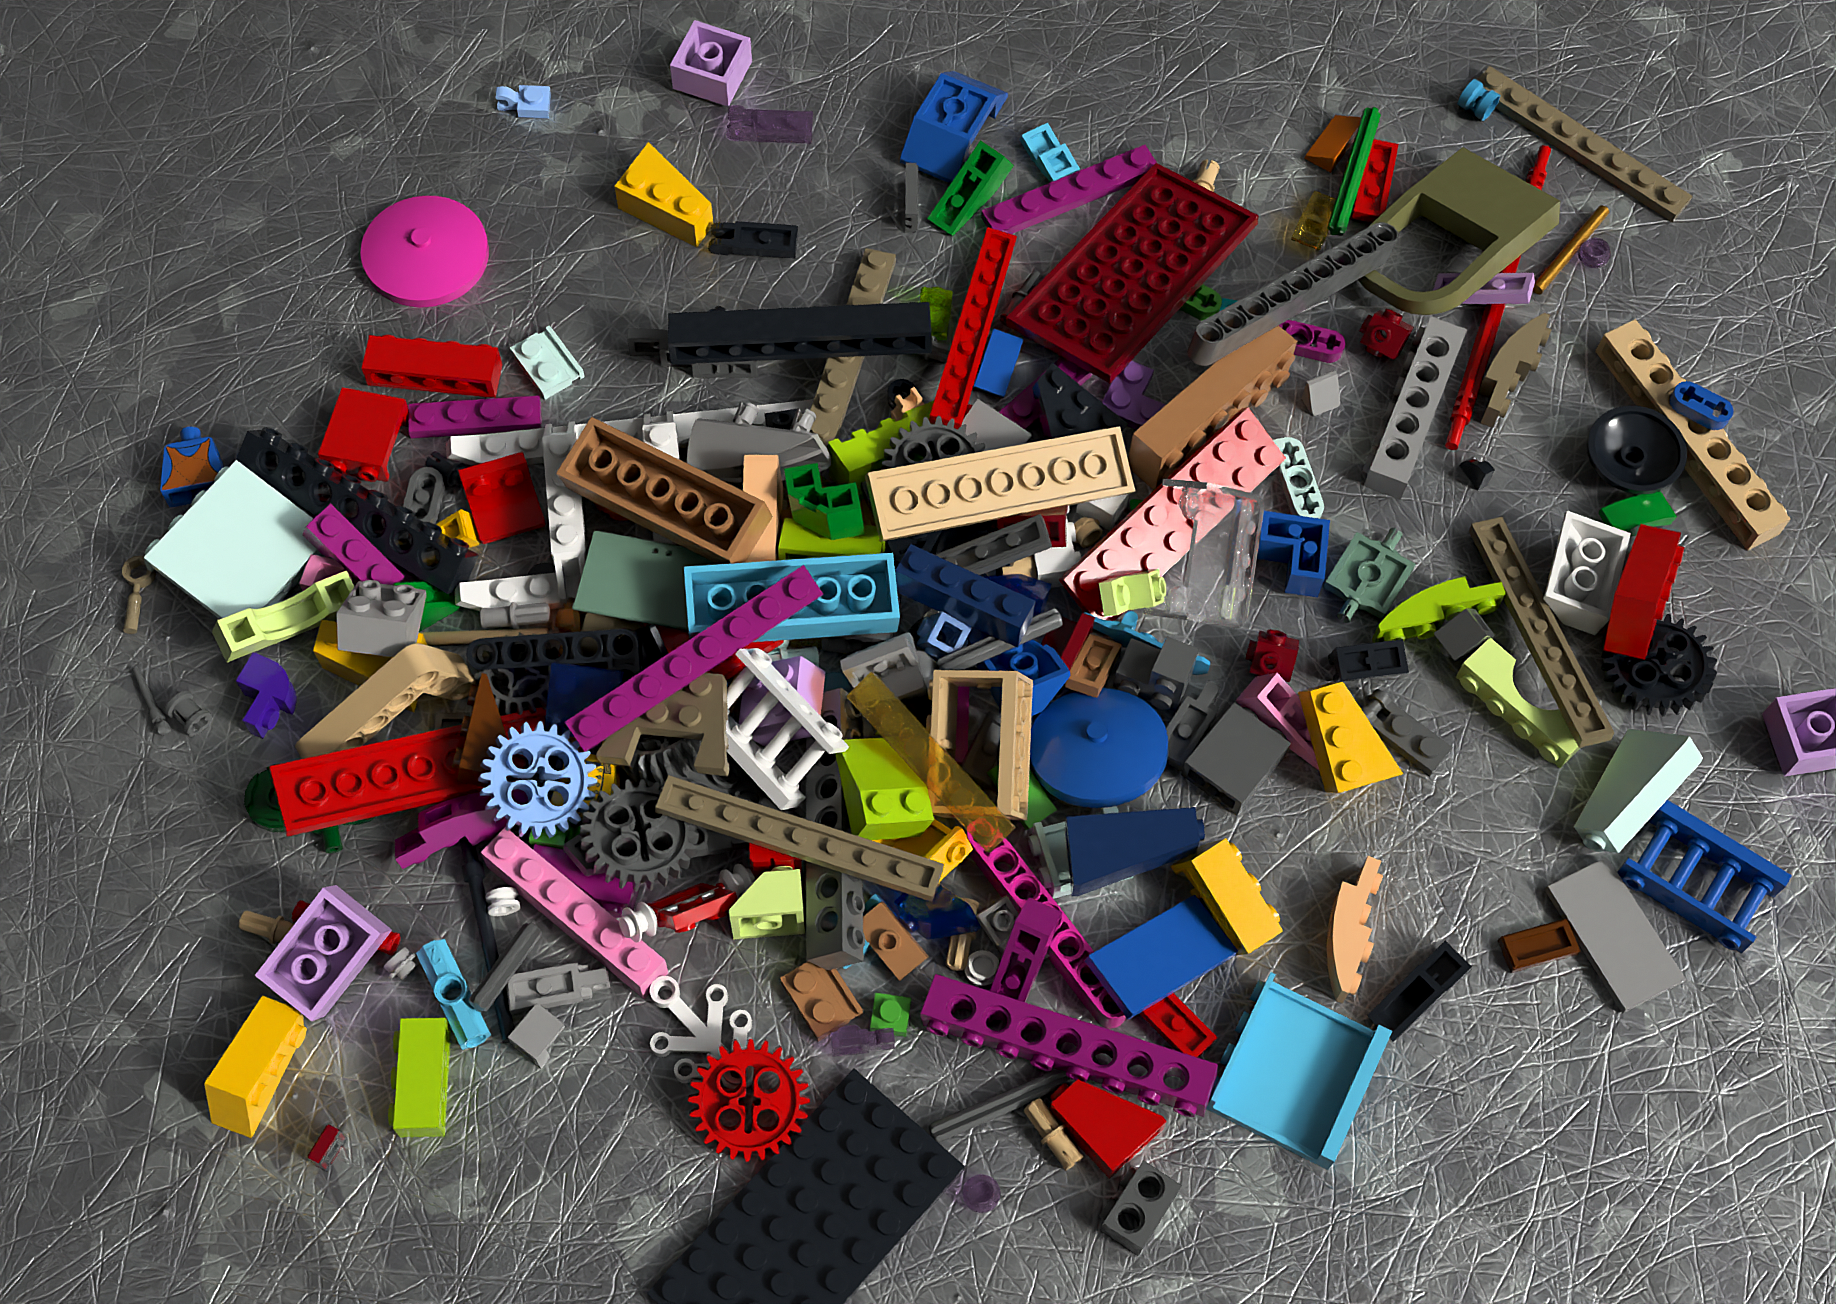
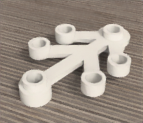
(705, 1038)

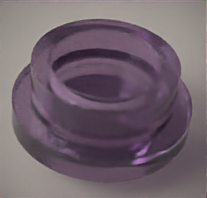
(1594, 253)
(981, 1193)

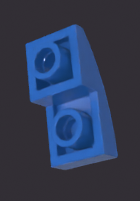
(998, 363)

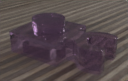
(853, 1040)

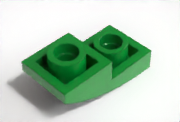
(1637, 510)

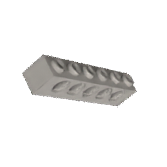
(1389, 474)

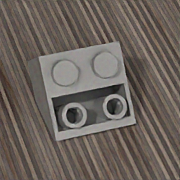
(380, 618)

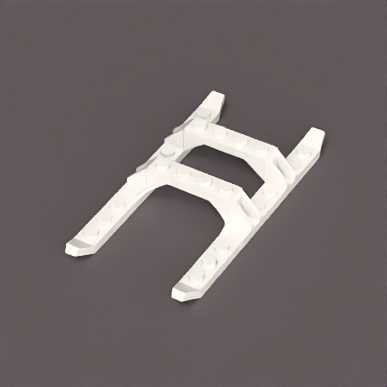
(565, 507)

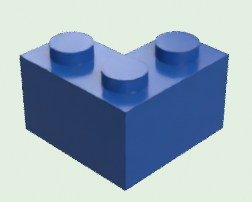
(1300, 544)

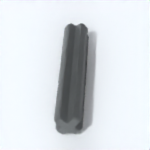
(505, 967)

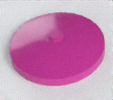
(424, 251)

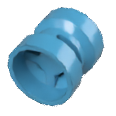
(1478, 99)

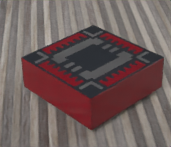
(327, 1147)

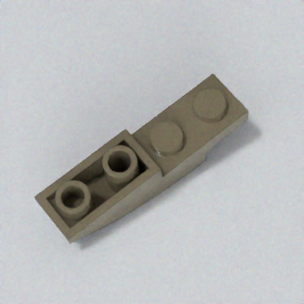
(1511, 365)

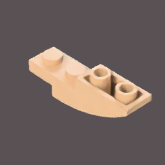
(1346, 930)

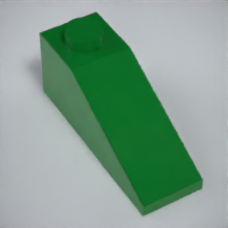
(971, 188)

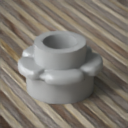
(401, 964)

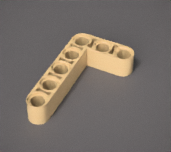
(385, 695)

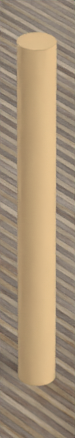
(468, 637)

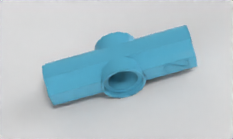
(445, 975)

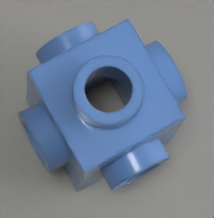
(952, 631)

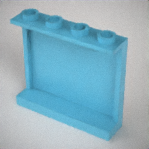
(1297, 1072)

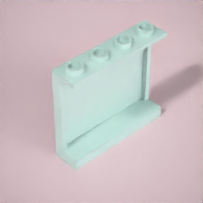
(235, 545)

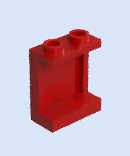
(363, 433)

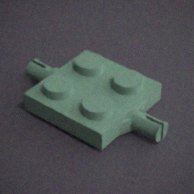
(1369, 575)

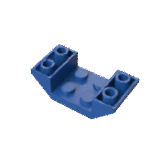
(949, 124)

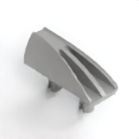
(721, 445)

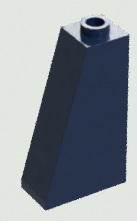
(1125, 844)

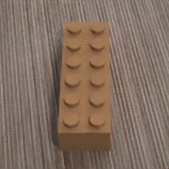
(1209, 403)
(664, 494)

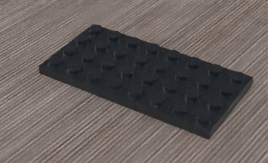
(819, 1209)

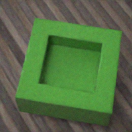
(891, 1012)

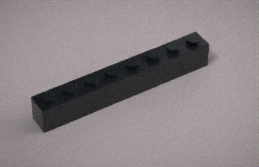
(799, 333)

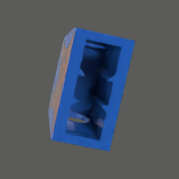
(189, 467)

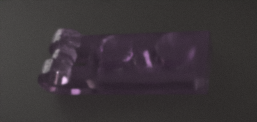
(769, 125)

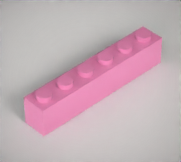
(573, 912)

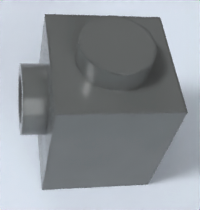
(1463, 635)

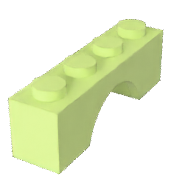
(262, 627)
(1490, 677)

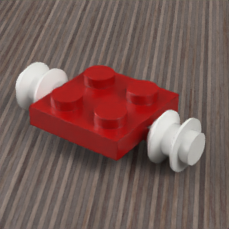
(688, 906)

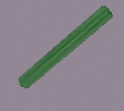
(1354, 171)

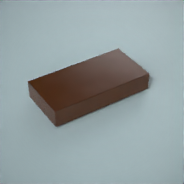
(1538, 945)

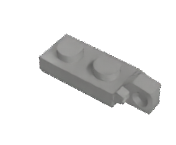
(554, 986)

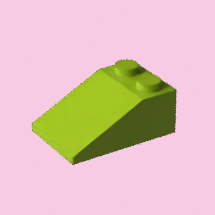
(882, 792)

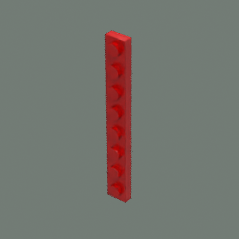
(973, 328)

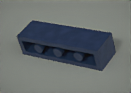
(964, 595)

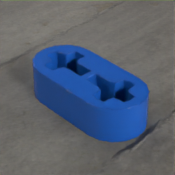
(1701, 405)

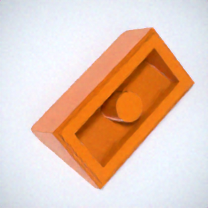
(1333, 142)

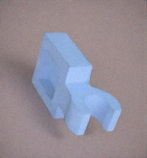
(529, 101)

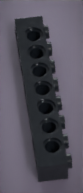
(312, 493)

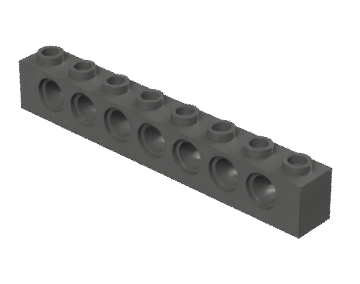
(832, 897)

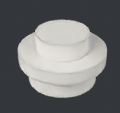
(981, 968)

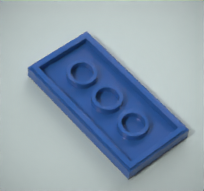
(1161, 956)

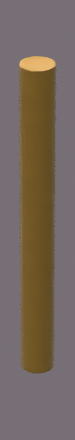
(1570, 249)

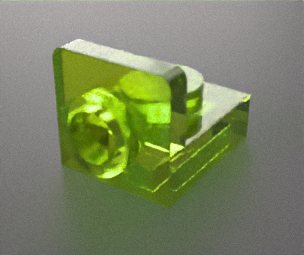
(940, 309)

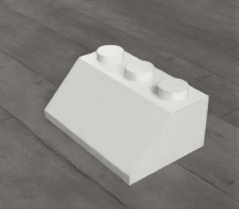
(1585, 572)

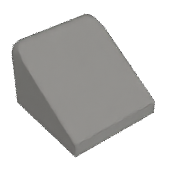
(1322, 393)

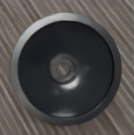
(1643, 437)

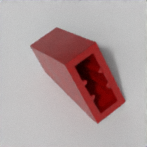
(1104, 1124)

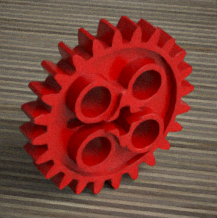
(715, 1098)

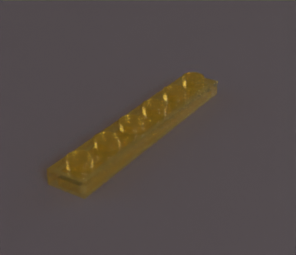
(931, 762)

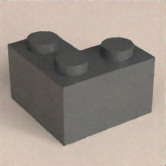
(1157, 673)

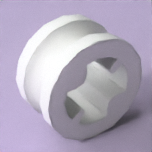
(502, 901)

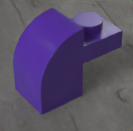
(272, 691)

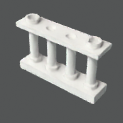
(761, 762)

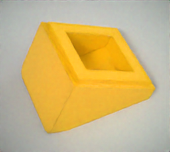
(461, 526)

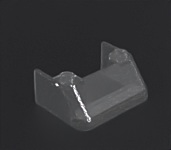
(1219, 555)

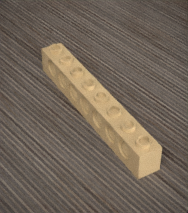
(1637, 366)

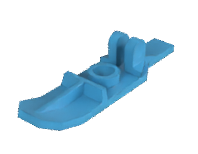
(1124, 631)

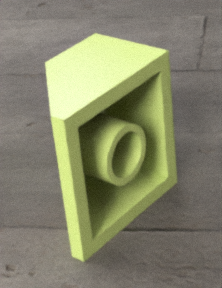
(770, 906)

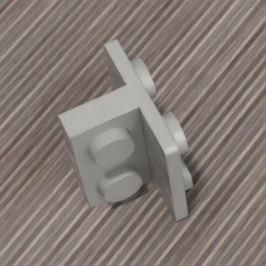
(892, 661)

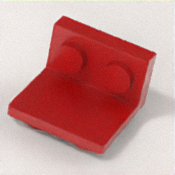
(502, 498)

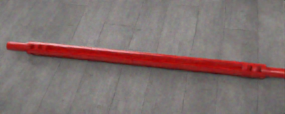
(1487, 332)

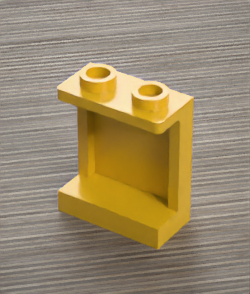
(937, 844)

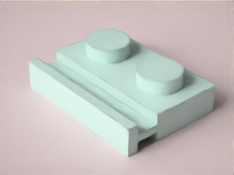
(547, 362)

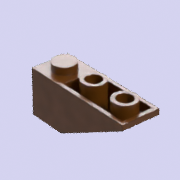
(480, 732)

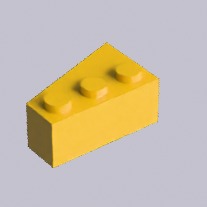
(1344, 740)
(253, 1066)

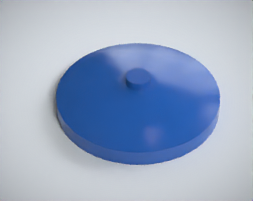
(1098, 748)

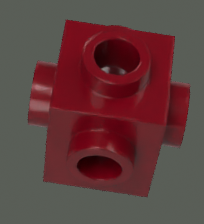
(1395, 329)
(1272, 654)

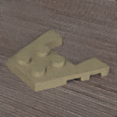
(691, 713)

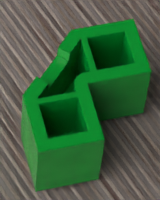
(828, 510)

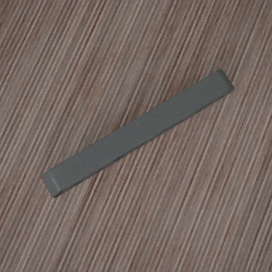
(1291, 294)

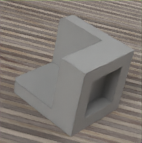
(536, 1034)

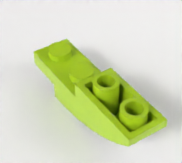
(1427, 610)

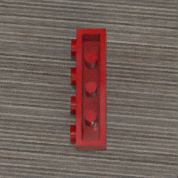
(432, 366)

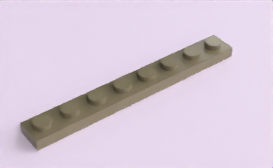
(1586, 146)
(842, 372)
(1541, 633)
(800, 838)

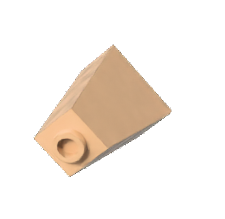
(764, 481)

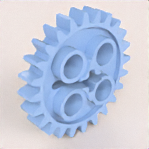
(538, 812)

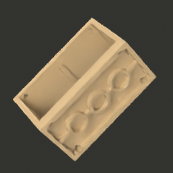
(1014, 731)

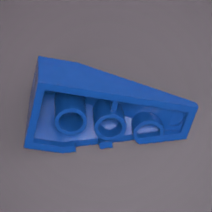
(1032, 660)

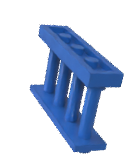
(1727, 853)

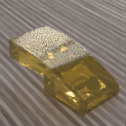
(1314, 221)

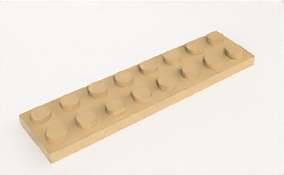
(999, 483)

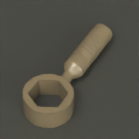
(135, 599)

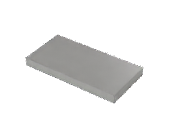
(1615, 935)

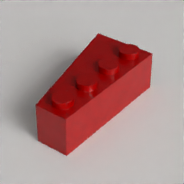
(1643, 590)

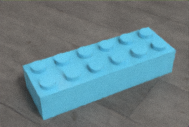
(855, 600)

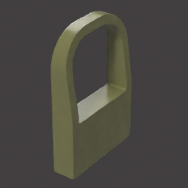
(1479, 206)

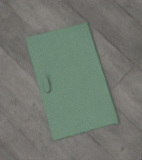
(635, 584)

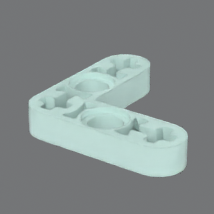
(1302, 468)

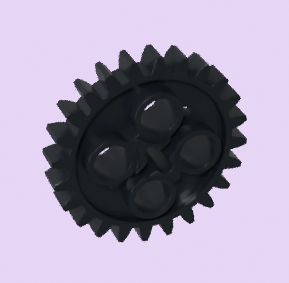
(1662, 691)

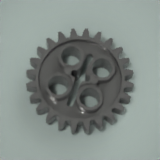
(937, 434)
(606, 839)

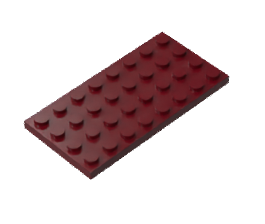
(1132, 272)

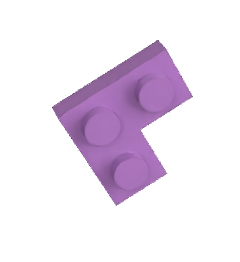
(1127, 395)

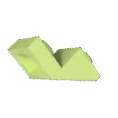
(1132, 592)

